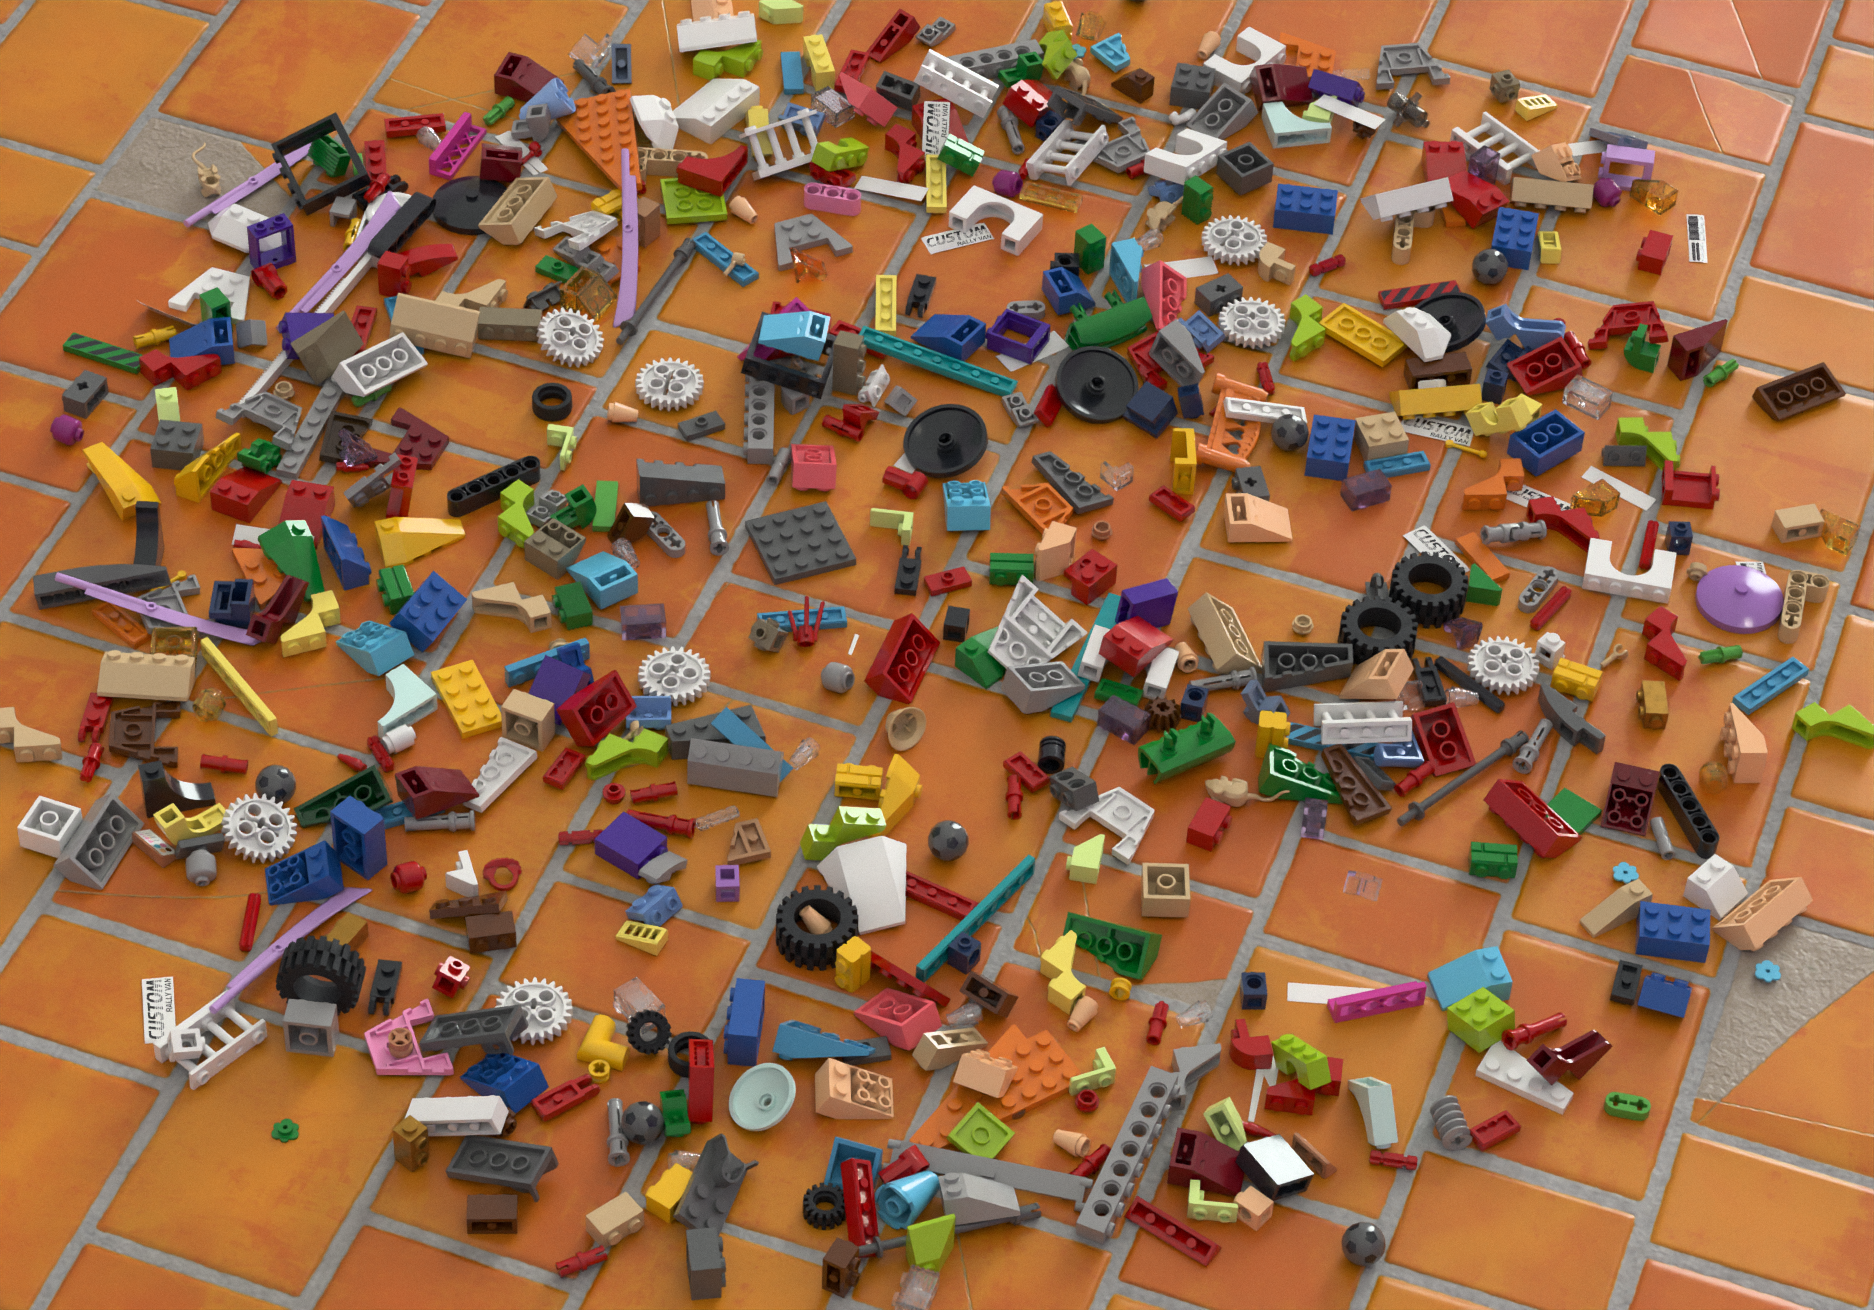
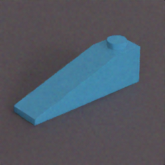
(805, 1041)

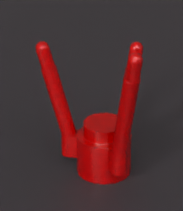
(805, 635)

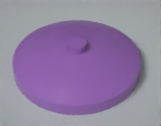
(1739, 599)

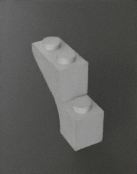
(1191, 1065)

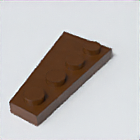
(1354, 787)

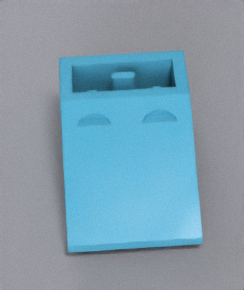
(795, 333)
(968, 509)
(605, 578)
(376, 647)

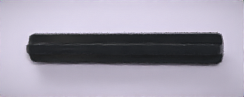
(1469, 684)

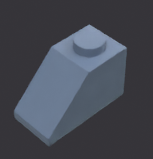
(621, 63)

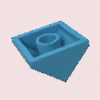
(846, 1149)

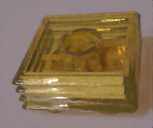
(175, 641)

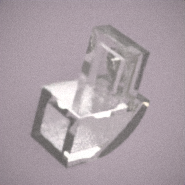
(590, 51)

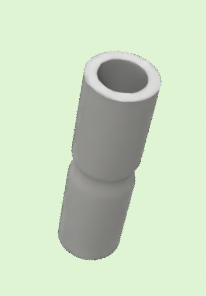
(778, 467)
(1661, 835)

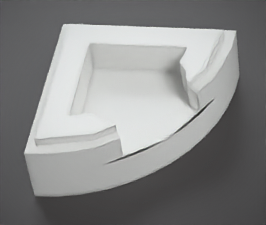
(1431, 383)

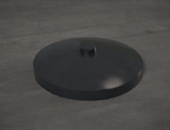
(465, 203)
(1457, 313)
(1095, 384)
(945, 440)

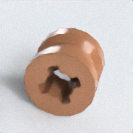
(400, 1042)

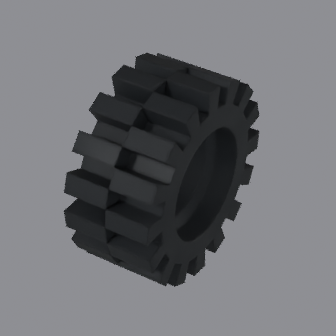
(658, 1042)
(824, 1217)

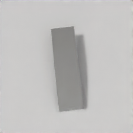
(586, 258)

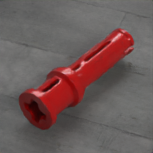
(670, 824)
(1526, 1033)

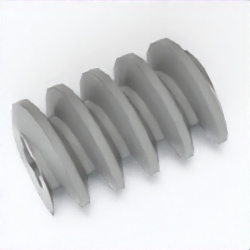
(1450, 1123)

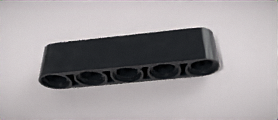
(402, 225)
(487, 488)
(1687, 811)

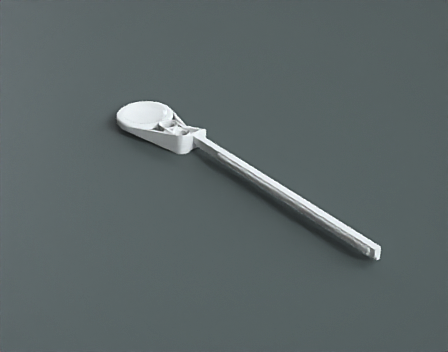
(343, 288)

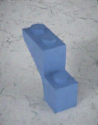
(1530, 332)

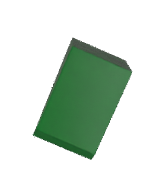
(1482, 588)

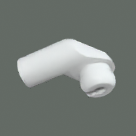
(1184, 117)

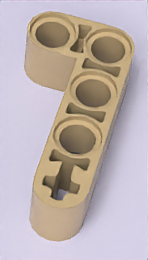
(663, 161)
(1404, 231)
(1800, 587)

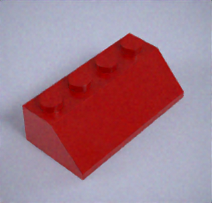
(902, 660)
(1527, 816)

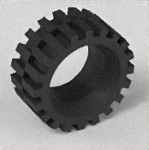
(1430, 608)
(1380, 614)
(812, 948)
(324, 960)

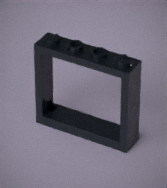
(306, 136)
(786, 376)

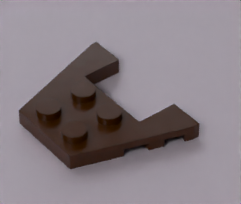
(134, 732)

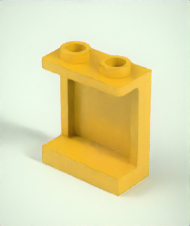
(1184, 458)

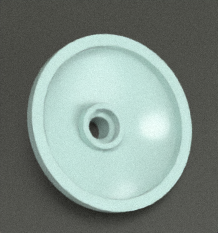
(762, 1097)

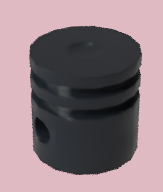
(1051, 754)

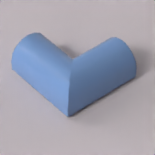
(1398, 754)

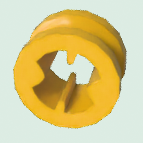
(1120, 988)
(599, 1078)

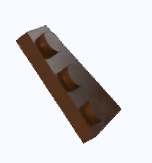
(468, 906)

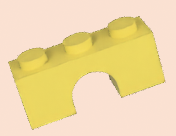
(818, 58)
(1508, 416)

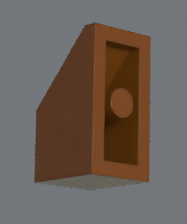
(1136, 85)
(631, 522)

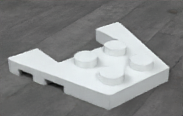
(585, 227)
(231, 284)
(1120, 814)

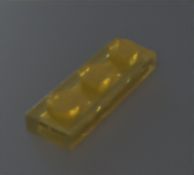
(1051, 197)

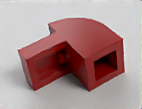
(1249, 1051)

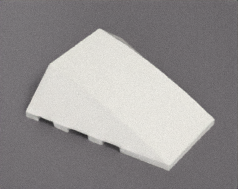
(1031, 630)
(873, 877)

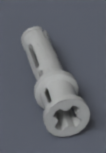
(1009, 124)
(717, 534)
(1231, 680)
(1543, 730)
(451, 821)
(617, 1141)

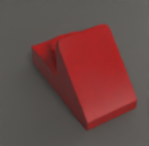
(858, 414)

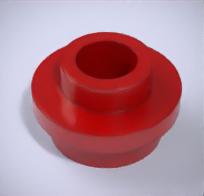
(613, 793)
(1087, 1096)

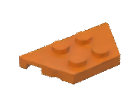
(611, 250)
(1039, 504)
(264, 573)

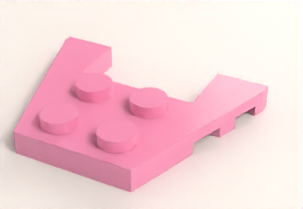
(414, 1063)

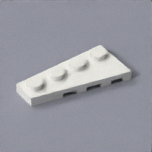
(500, 771)
(1515, 1074)

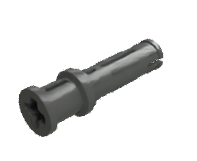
(597, 84)

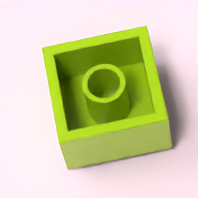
(1480, 1019)

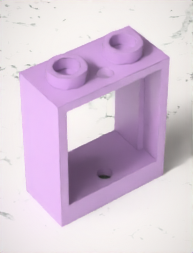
(1629, 156)

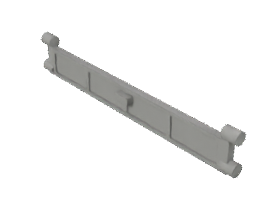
(1017, 1175)

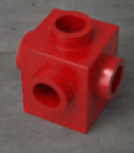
(451, 977)

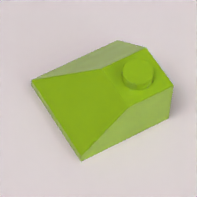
(930, 1242)

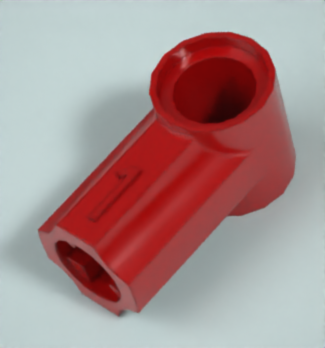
(268, 278)
(910, 484)
(909, 1163)

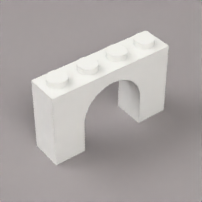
(1253, 45)
(1197, 156)
(981, 204)
(1603, 577)
(1158, 670)

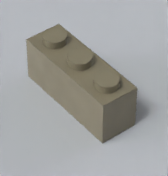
(509, 324)
(848, 363)

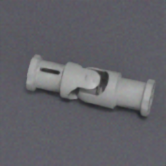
(1513, 532)

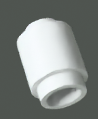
(398, 739)

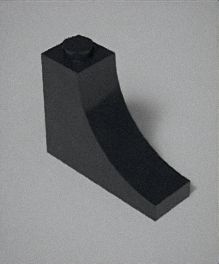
(149, 534)
(162, 789)

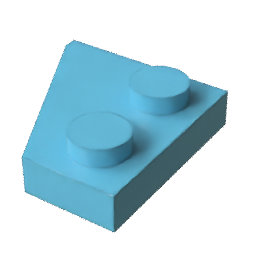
(1112, 52)

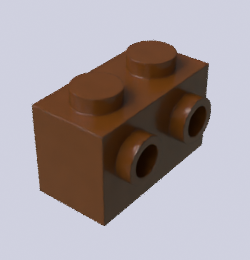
(841, 1267)

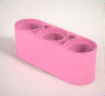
(832, 199)

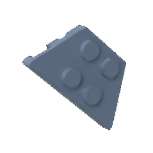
(1618, 139)

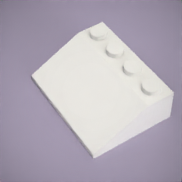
(716, 108)

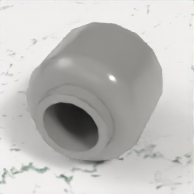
(837, 677)
(201, 867)

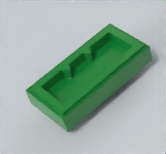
(555, 269)
(1108, 688)

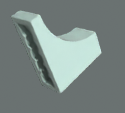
(1289, 130)
(411, 700)
(1377, 1110)

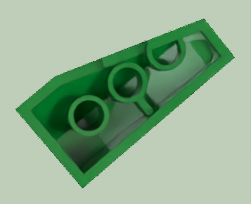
(294, 552)
(976, 662)
(1285, 772)
(1122, 947)

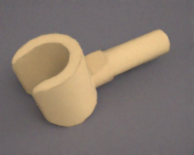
(737, 259)
(1615, 655)
(635, 730)

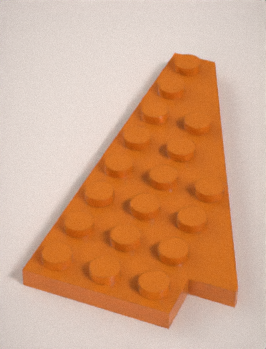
(604, 128)
(1040, 1078)

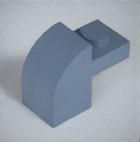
(1257, 701)

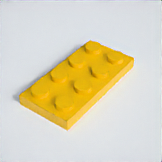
(1363, 334)
(467, 699)

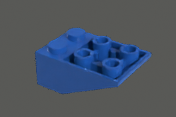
(952, 335)
(207, 337)
(305, 876)
(507, 1076)

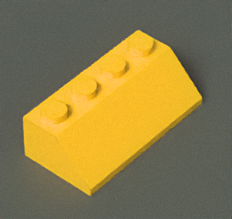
(1435, 400)

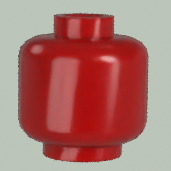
(408, 877)

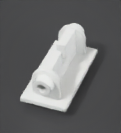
(874, 386)

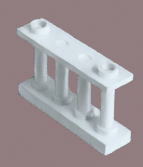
(956, 83)
(1501, 134)
(1060, 141)
(781, 162)
(1362, 722)
(217, 1060)

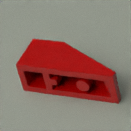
(894, 36)

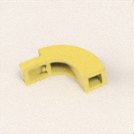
(179, 828)

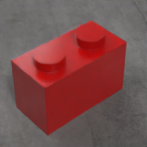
(1654, 252)
(393, 274)
(1094, 579)
(1208, 824)

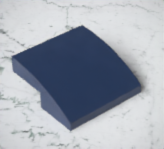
(1508, 352)

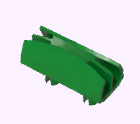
(1110, 326)
(1186, 748)

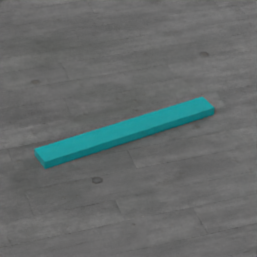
(938, 362)
(1067, 708)
(977, 916)

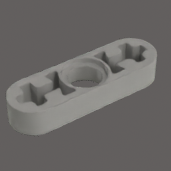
(666, 543)
(1538, 597)

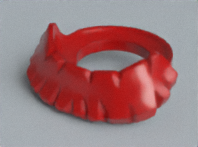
(491, 867)

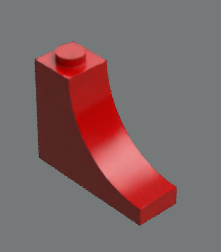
(712, 174)
(700, 1081)

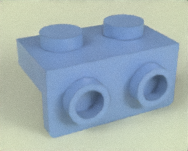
(791, 111)
(1166, 190)
(1203, 331)
(651, 712)
(655, 906)

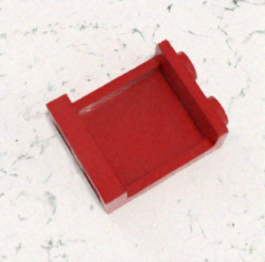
(402, 487)
(1689, 488)

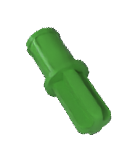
(499, 110)
(1720, 373)
(359, 401)
(1720, 654)

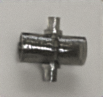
(1408, 110)

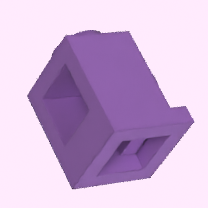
(727, 883)

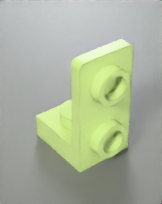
(563, 437)
(894, 519)
(1102, 1076)
(1208, 1210)

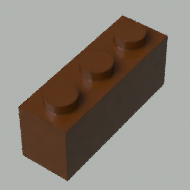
(1452, 367)

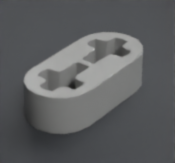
(1028, 308)

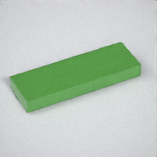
(606, 505)

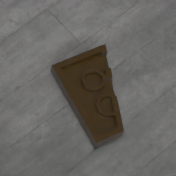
(332, 442)

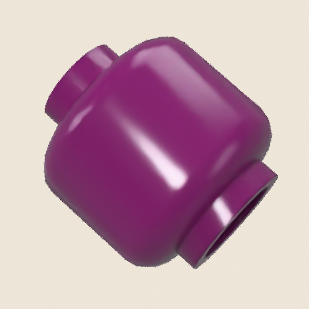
(1007, 183)
(1607, 192)
(67, 430)

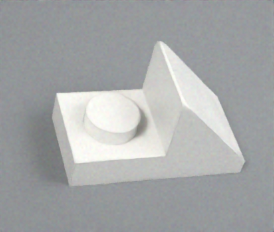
(463, 878)

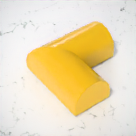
(598, 1045)

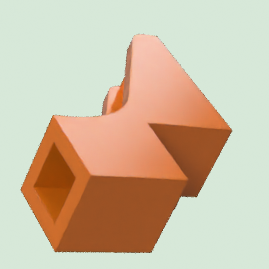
(1492, 492)

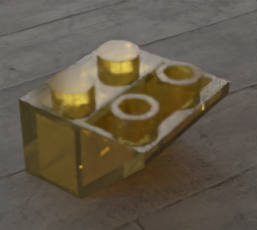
(587, 293)

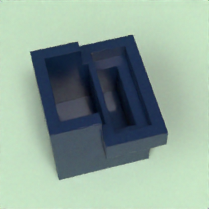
(1151, 410)
(233, 602)

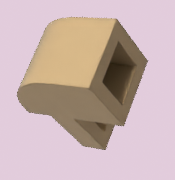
(1272, 264)

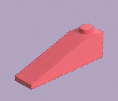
(1164, 292)

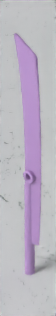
(247, 187)
(383, 214)
(629, 271)
(159, 612)
(276, 950)

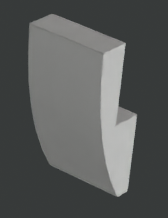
(936, 32)
(1018, 409)
(548, 505)
(662, 867)

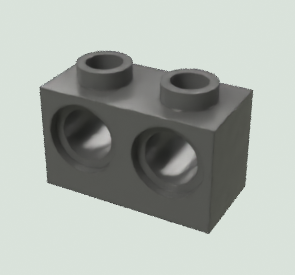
(1074, 788)

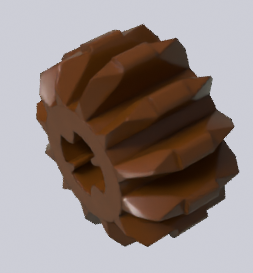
(1164, 714)

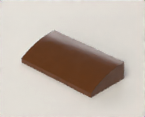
(1798, 392)

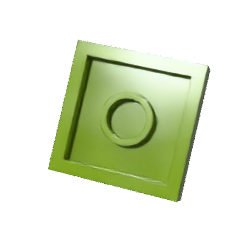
(980, 1133)

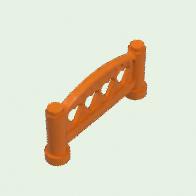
(1214, 452)

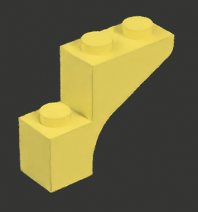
(759, 117)
(310, 631)
(1057, 965)

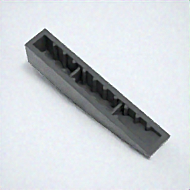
(117, 577)

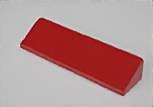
(859, 1202)
(1172, 1231)

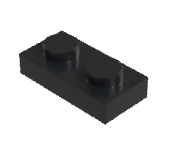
(1626, 982)

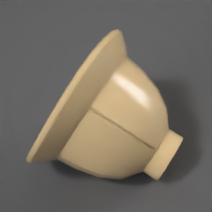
(905, 727)

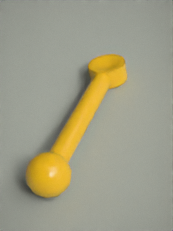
(1450, 444)
(180, 575)

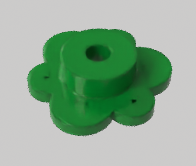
(285, 1130)

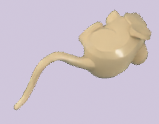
(1078, 76)
(207, 177)
(1162, 215)
(1234, 792)

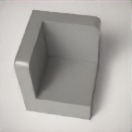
(342, 208)
(251, 333)
(900, 400)

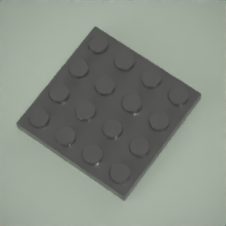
(800, 543)

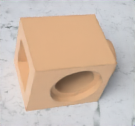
(1253, 1207)

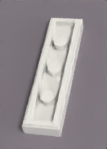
(1259, 410)

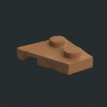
(748, 843)

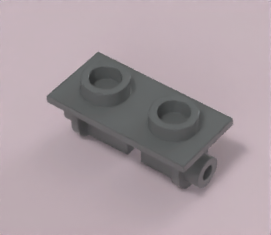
(538, 300)
(1624, 455)
(1376, 587)

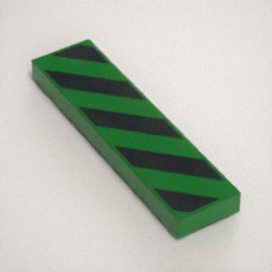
(103, 352)

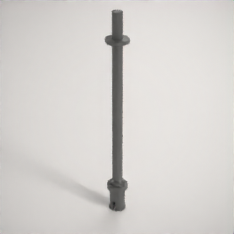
(681, 255)
(1507, 747)
(879, 1246)

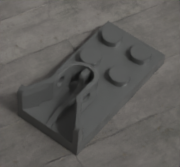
(1078, 106)
(476, 1027)
(502, 1163)
(712, 1186)

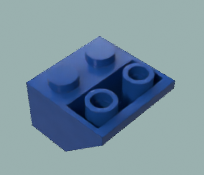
(1065, 290)
(1665, 995)

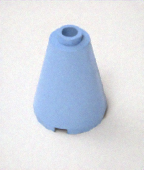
(556, 97)

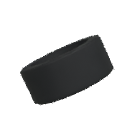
(552, 413)
(678, 1043)

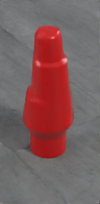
(1023, 171)
(341, 466)
(245, 544)
(352, 762)
(1256, 1130)

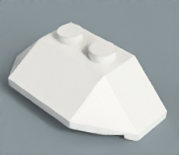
(656, 120)
(231, 228)
(1419, 332)

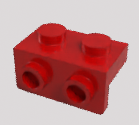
(839, 178)

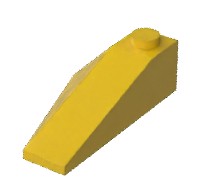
(203, 472)
(119, 480)
(407, 538)
(899, 794)

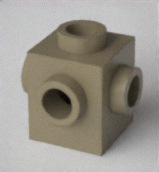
(1504, 86)
(768, 635)

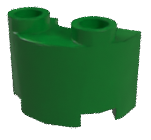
(261, 456)

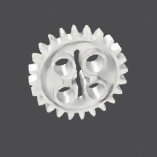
(1233, 240)
(1251, 322)
(570, 337)
(682, 389)
(1503, 665)
(674, 675)
(259, 828)
(544, 1007)

